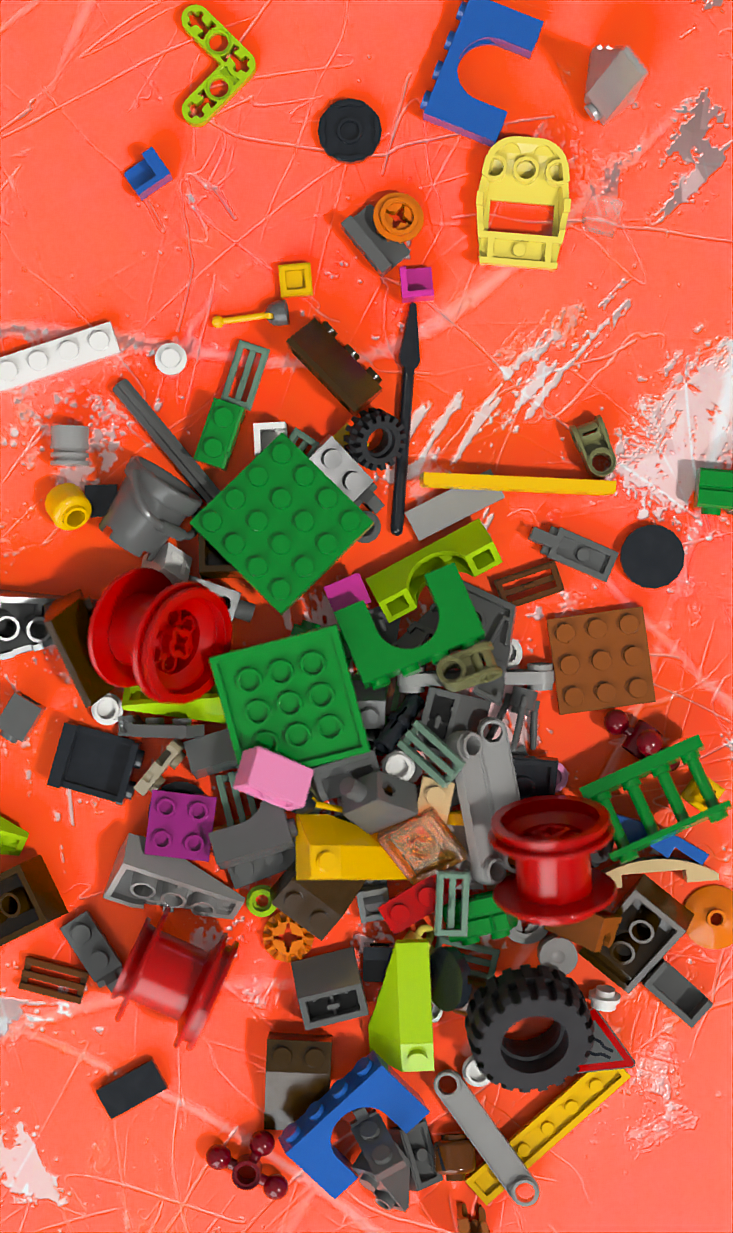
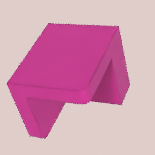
(416, 284)
(346, 592)

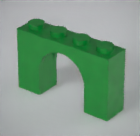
(380, 661)

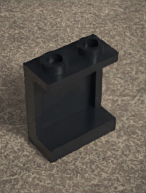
(96, 763)

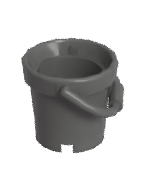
(150, 509)

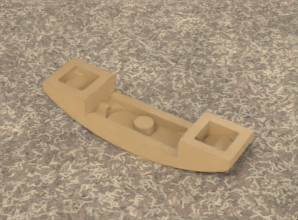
(691, 870)

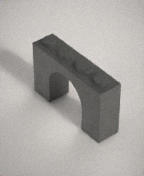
(258, 837)

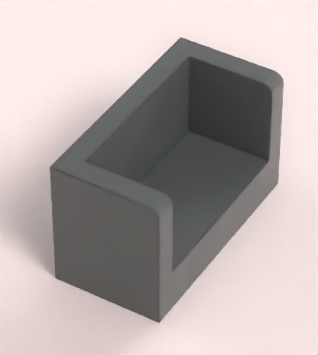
(677, 992)

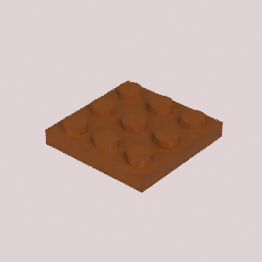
(601, 660)

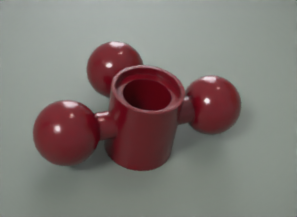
(641, 740)
(261, 1144)

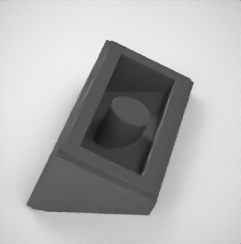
(419, 1150)

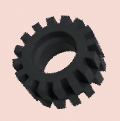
(388, 446)

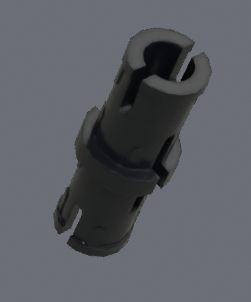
(399, 723)

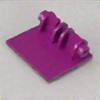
(180, 825)

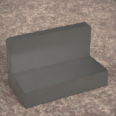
(373, 246)

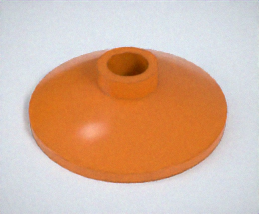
(703, 905)

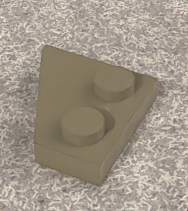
(153, 777)

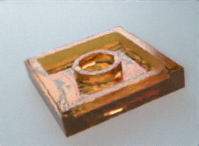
(422, 845)

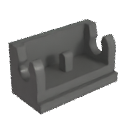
(330, 774)

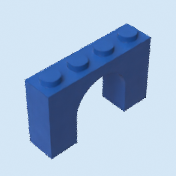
(480, 25)
(368, 1084)

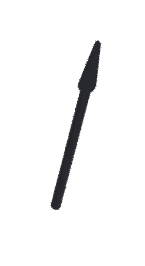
(409, 360)

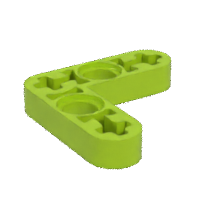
(225, 70)

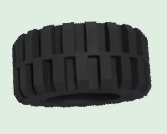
(537, 1060)

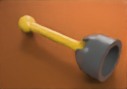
(276, 314)

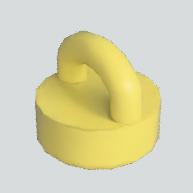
(419, 932)

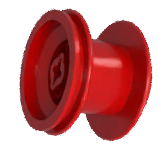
(158, 635)
(552, 858)
(174, 978)

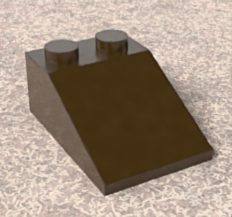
(27, 899)
(313, 903)
(647, 931)
(295, 1075)

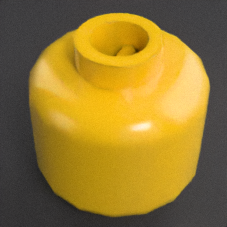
(68, 506)

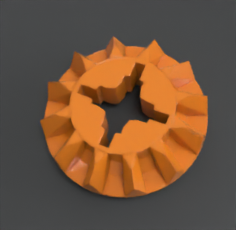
(411, 213)
(276, 947)

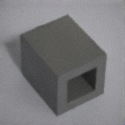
(20, 717)

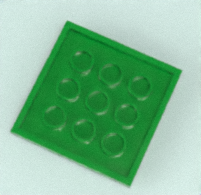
(281, 523)
(292, 698)

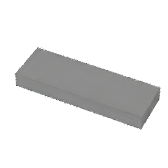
(449, 508)

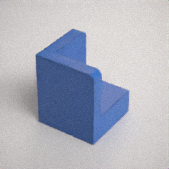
(148, 174)

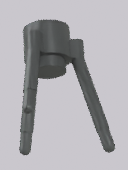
(522, 702)

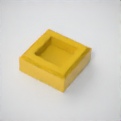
(295, 280)
(693, 796)

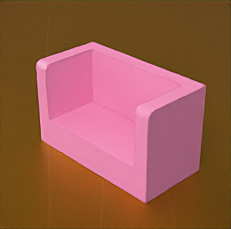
(273, 778)

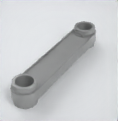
(537, 677)
(499, 771)
(476, 808)
(486, 1137)

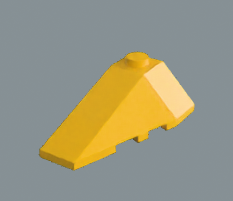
(339, 851)

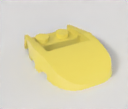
(523, 173)

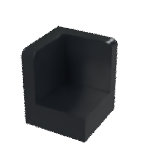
(376, 960)

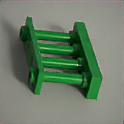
(659, 767)

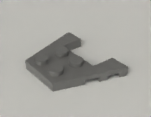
(498, 623)

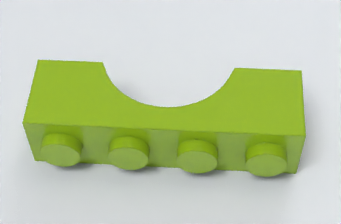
(402, 582)

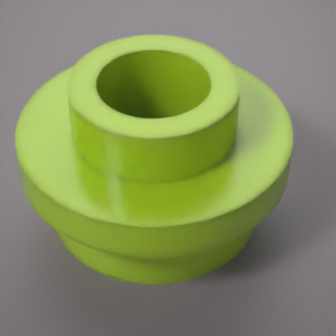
(253, 907)

